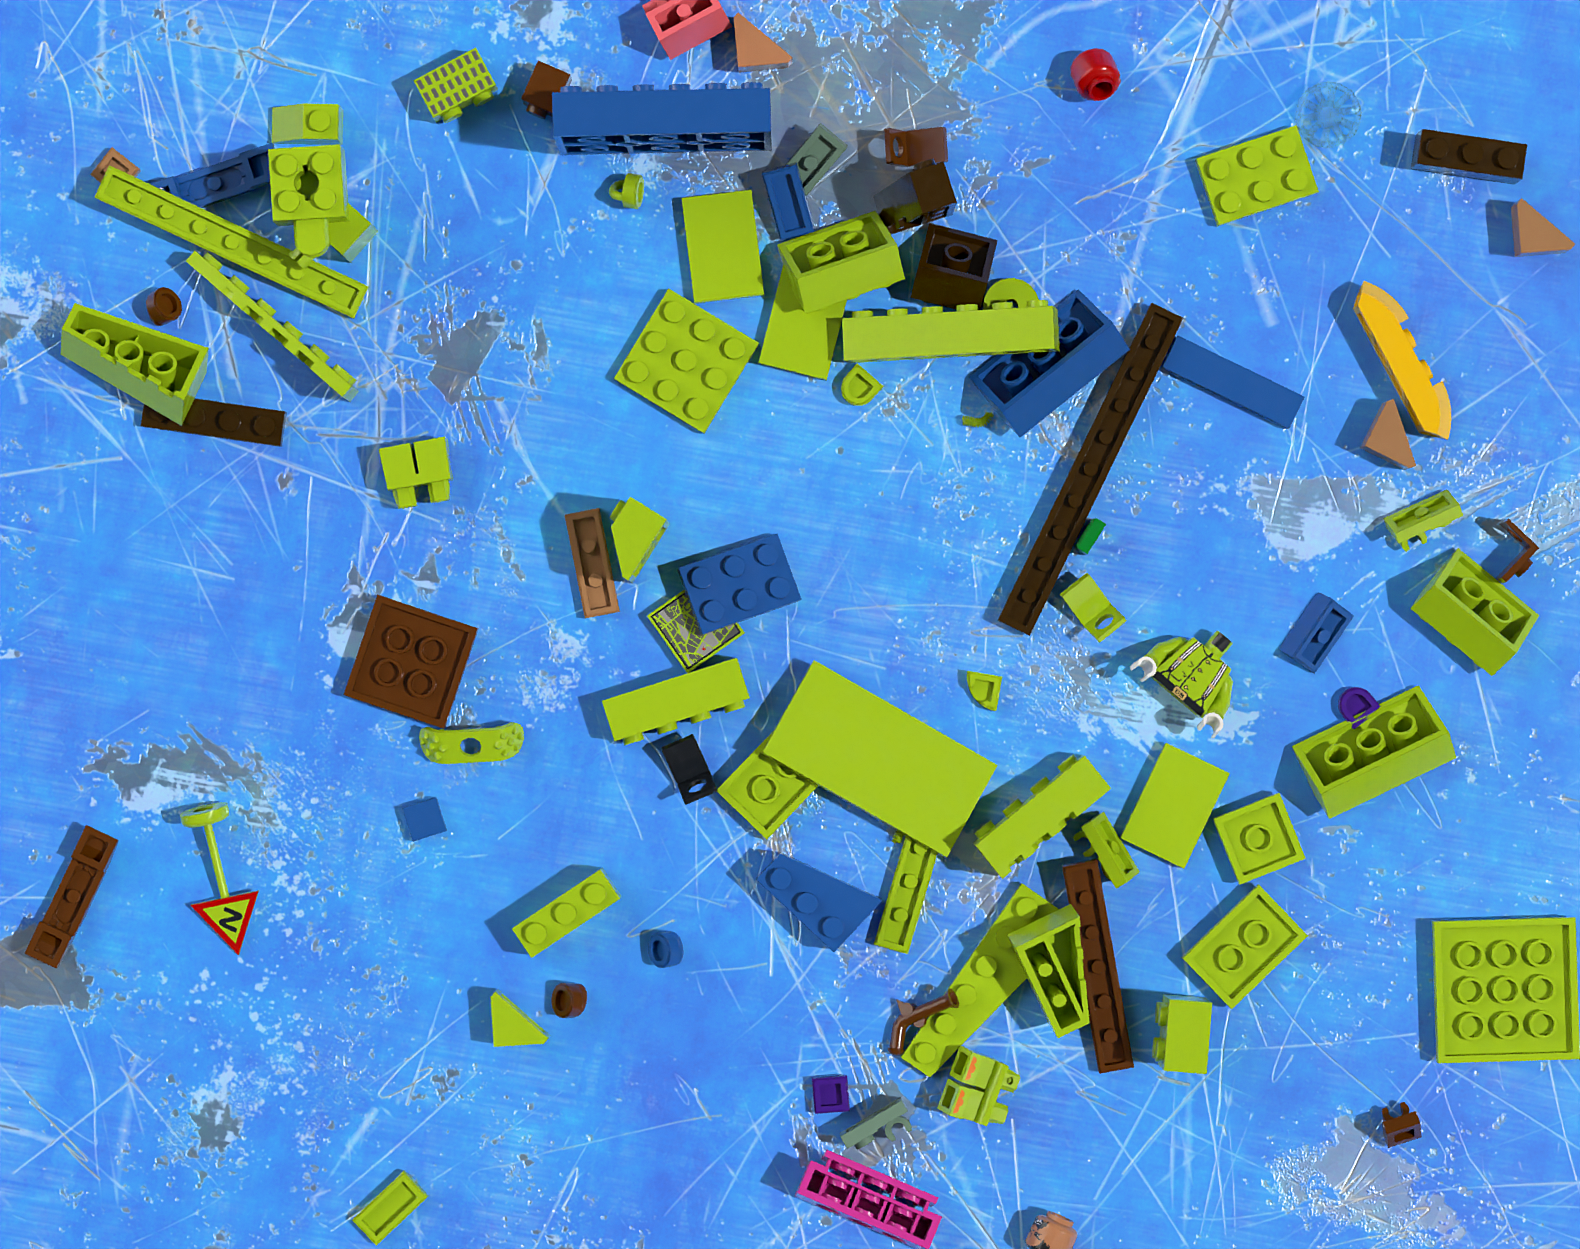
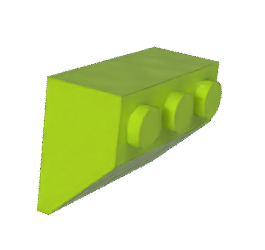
(841, 261)
(635, 535)
(1475, 612)

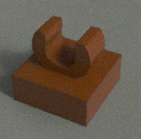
(1401, 1128)

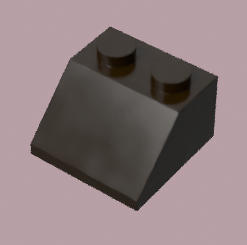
(953, 267)

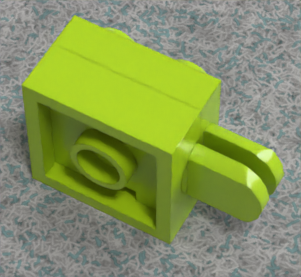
(309, 193)

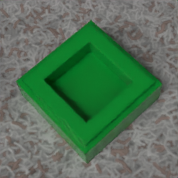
(1089, 536)

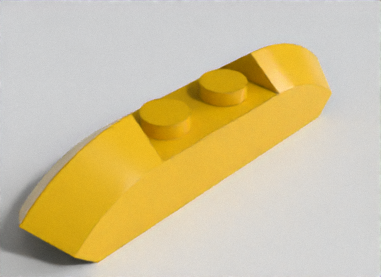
(1381, 321)

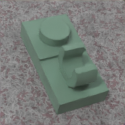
(817, 156)
(862, 1132)

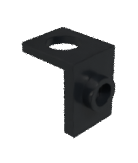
(689, 768)

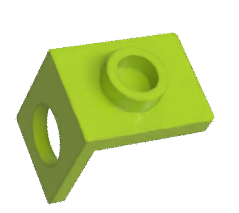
(1092, 607)

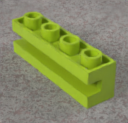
(676, 699)

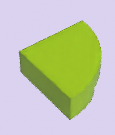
(984, 688)

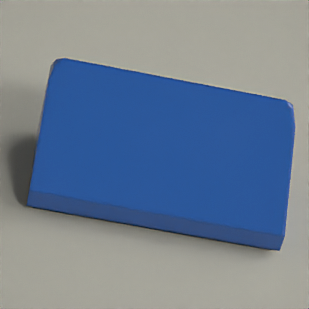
(1316, 632)

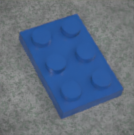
(739, 584)

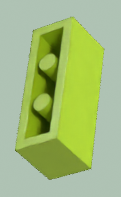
(566, 912)

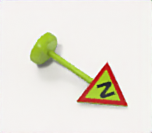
(228, 914)

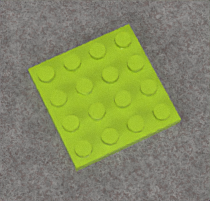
(1505, 990)

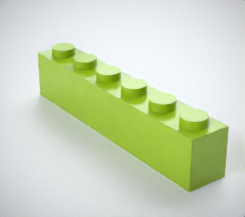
(950, 333)

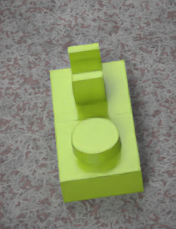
(1425, 515)
(1112, 854)

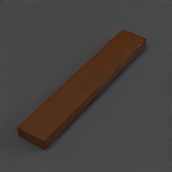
(1099, 967)

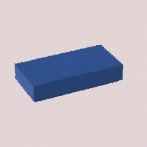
(788, 201)

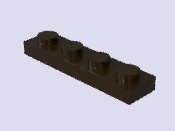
(224, 422)

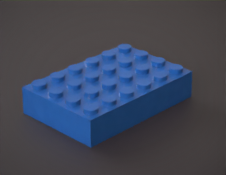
(662, 119)

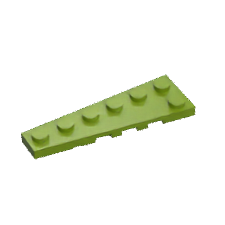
(287, 334)
(980, 986)

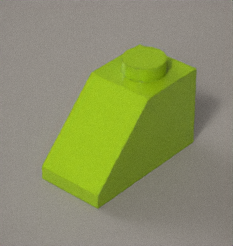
(308, 124)

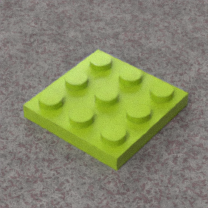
(686, 361)

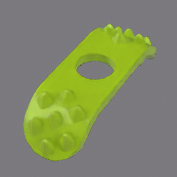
(496, 744)

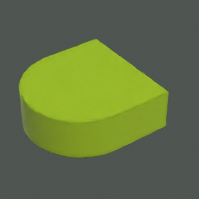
(859, 386)

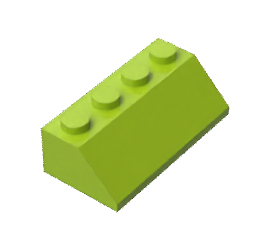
(1380, 754)

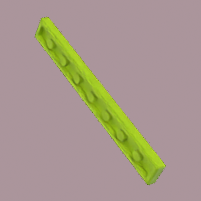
(230, 241)

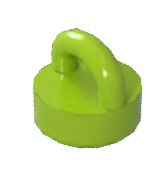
(632, 191)

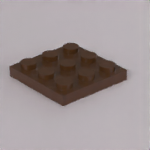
(411, 661)

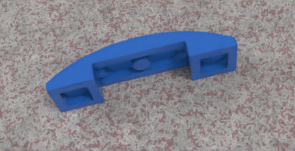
(223, 179)

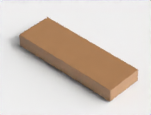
(592, 563)

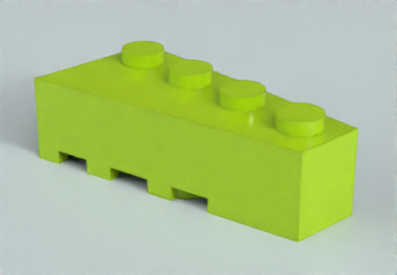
(136, 359)
(1041, 814)

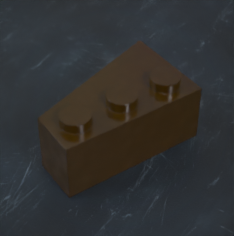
(916, 198)

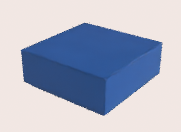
(424, 819)

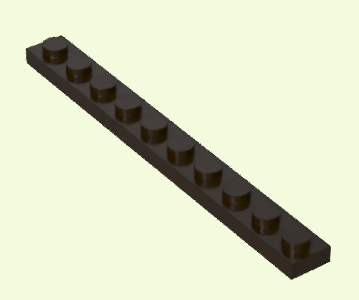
(1090, 469)

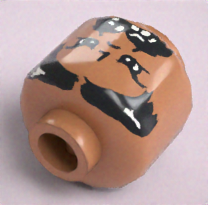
(1051, 1232)

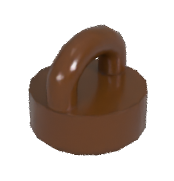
(163, 306)
(569, 1000)

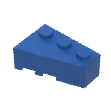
(817, 899)

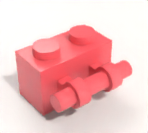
(685, 23)

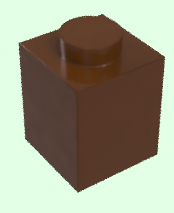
(539, 89)

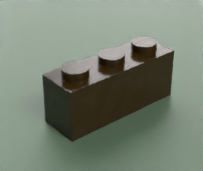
(1468, 156)

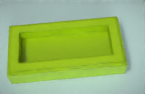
(390, 1207)

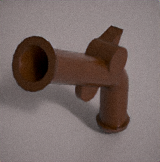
(917, 1015)

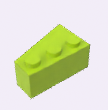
(1054, 967)

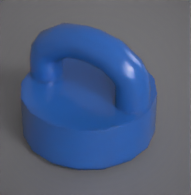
(665, 949)

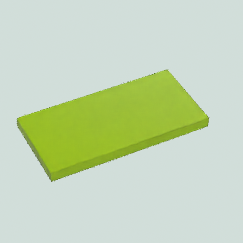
(879, 759)

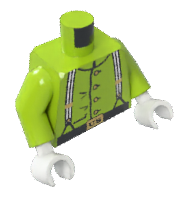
(1193, 675)

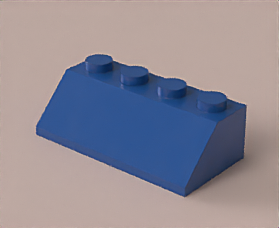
(1033, 385)

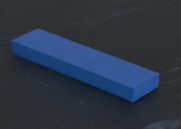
(1233, 382)

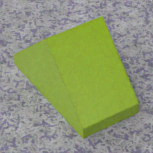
(512, 1025)

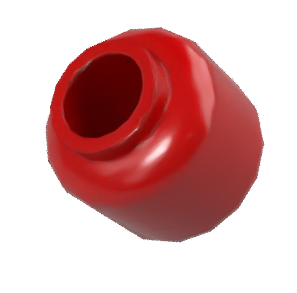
(1095, 74)

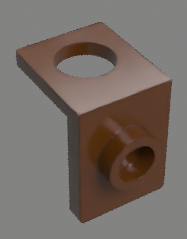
(916, 146)
(1521, 562)

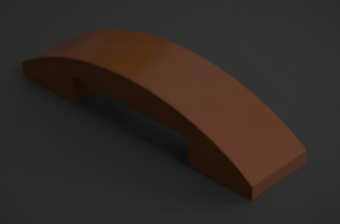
(73, 897)

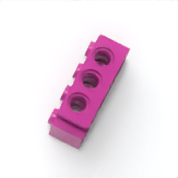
(867, 1206)

